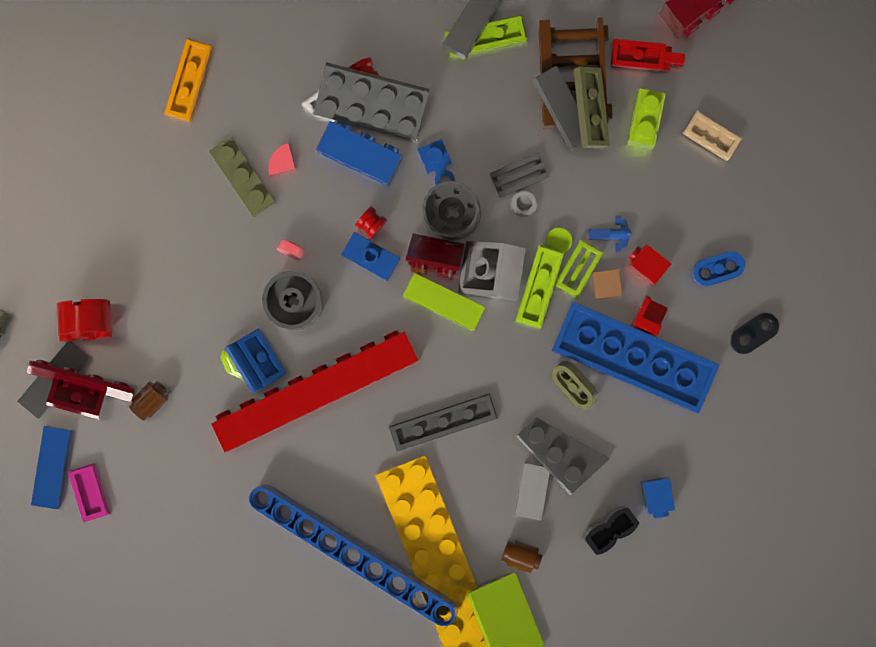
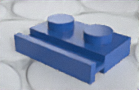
(255, 360)

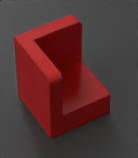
(649, 316)

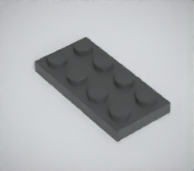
(371, 101)

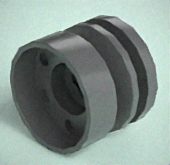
(440, 199)

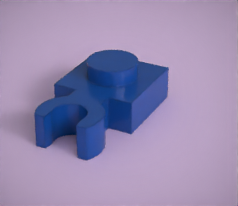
(436, 159)

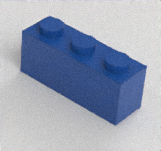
(359, 152)

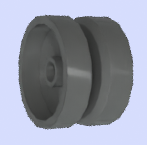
(277, 297)

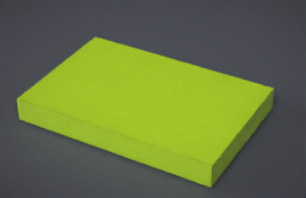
(504, 614)

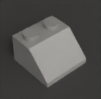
(492, 270)

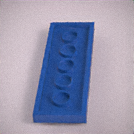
(635, 357)

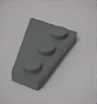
(562, 456)

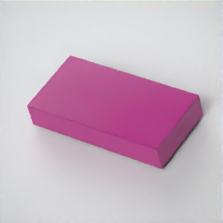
(88, 492)

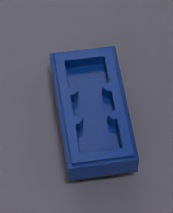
(370, 256)

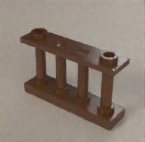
(548, 60)

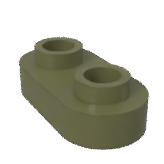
(574, 385)

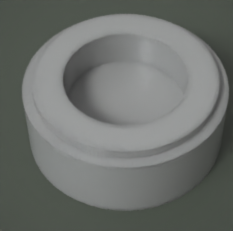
(524, 203)

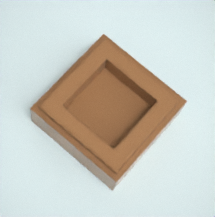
(607, 284)

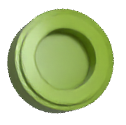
(559, 239)

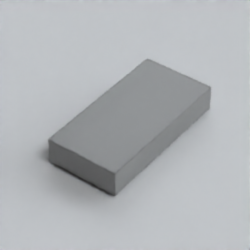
(532, 492)

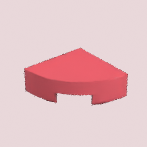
(281, 160)

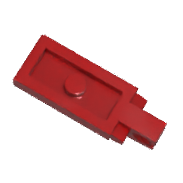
(644, 55)

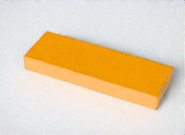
(188, 80)

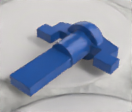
(623, 233)

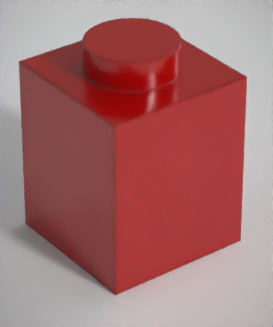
(648, 264)

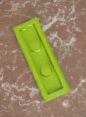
(499, 34)
(539, 286)
(444, 302)

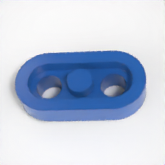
(717, 268)

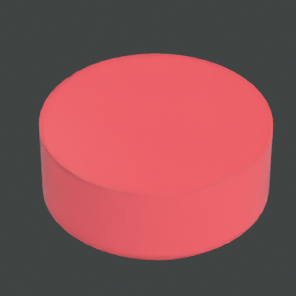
(290, 249)

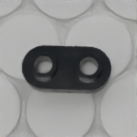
(754, 332)

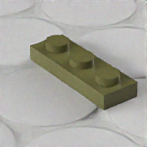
(591, 107)
(242, 176)

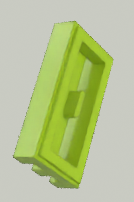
(567, 288)

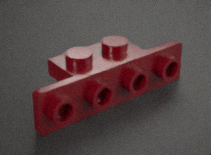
(77, 391)

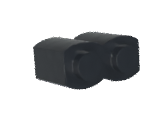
(617, 525)

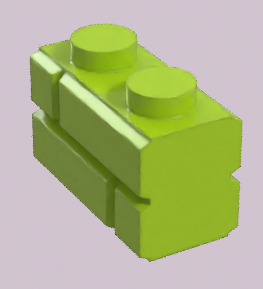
(646, 119)

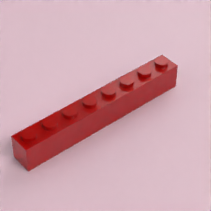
(315, 391)

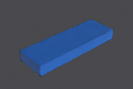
(51, 467)

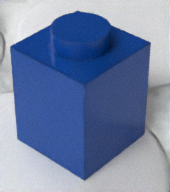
(657, 497)

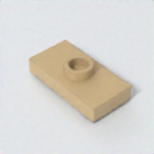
(712, 135)

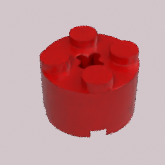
(84, 320)

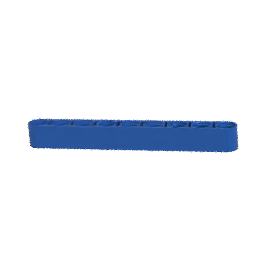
(340, 554)

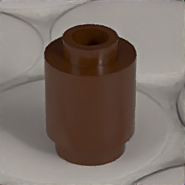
(149, 400)
(521, 556)

